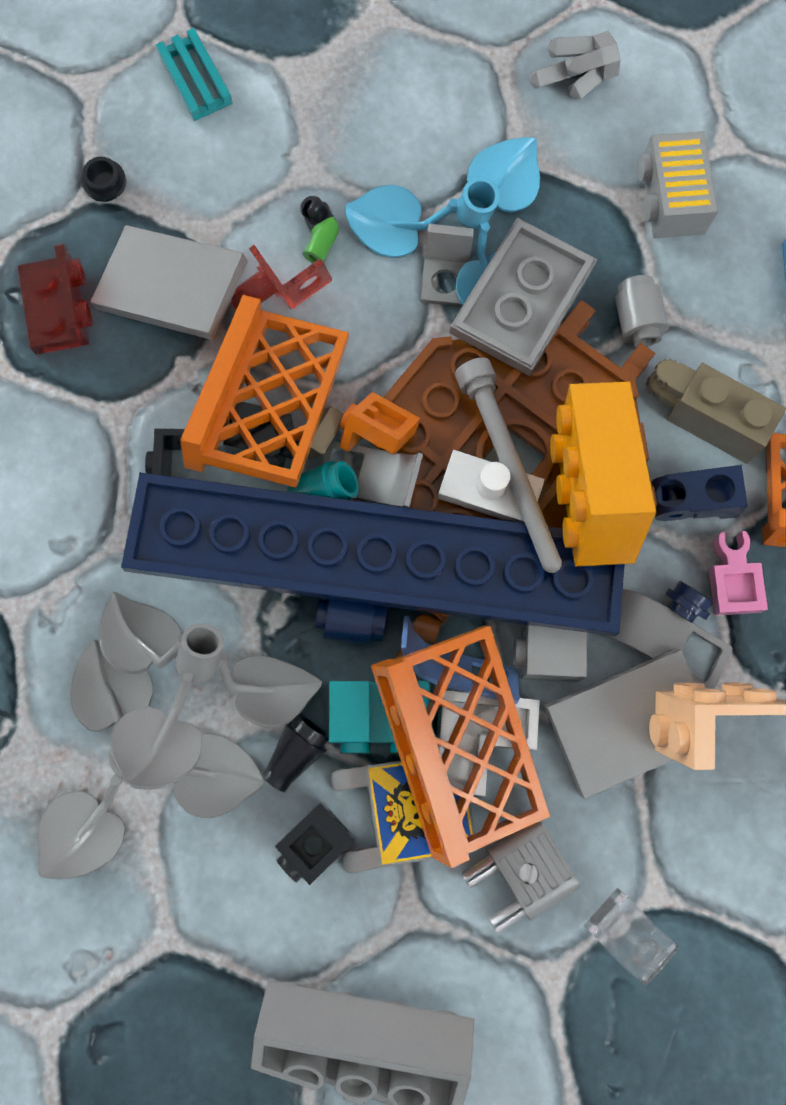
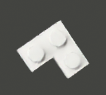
(475, 735)

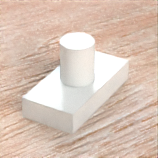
(483, 487)

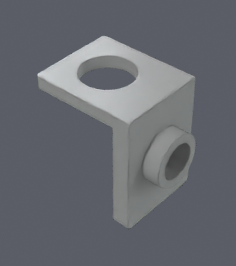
(447, 252)

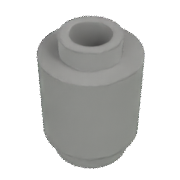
(641, 310)

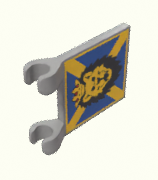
(394, 817)

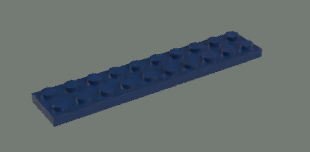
(364, 554)

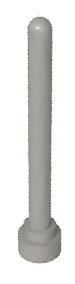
(477, 381)

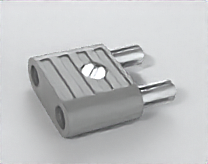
(531, 870)

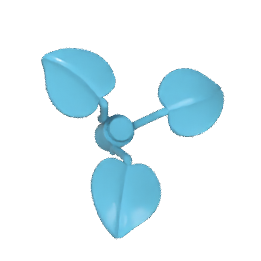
(498, 177)

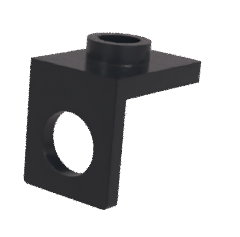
(160, 459)

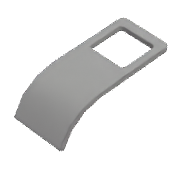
(383, 476)
(658, 629)

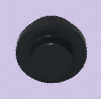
(103, 179)

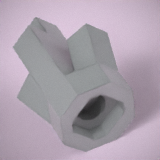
(592, 55)

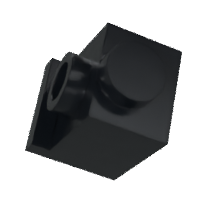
(335, 837)

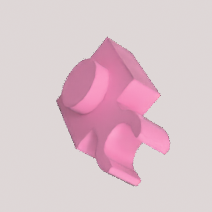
(735, 584)

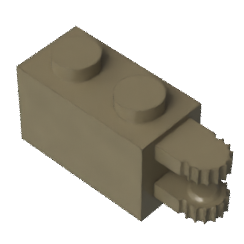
(716, 408)

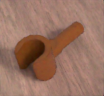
(426, 628)

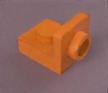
(378, 422)

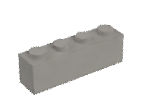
(363, 1046)

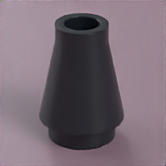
(295, 752)

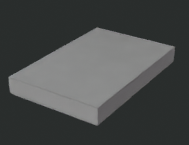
(169, 282)
(523, 296)
(608, 722)

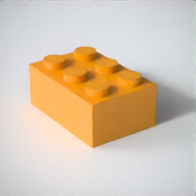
(602, 474)

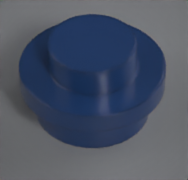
(688, 602)

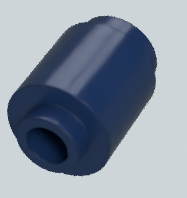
(351, 621)

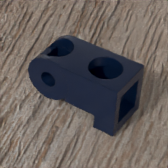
(701, 494)

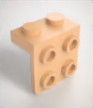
(686, 718)

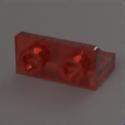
(54, 304)

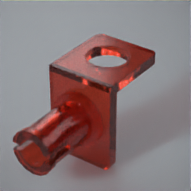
(266, 284)

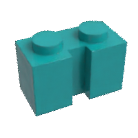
(359, 716)

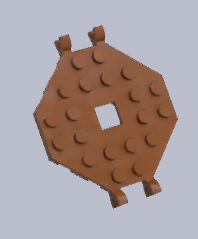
(526, 403)

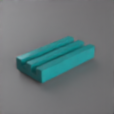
(181, 48)

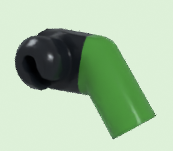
(322, 227)

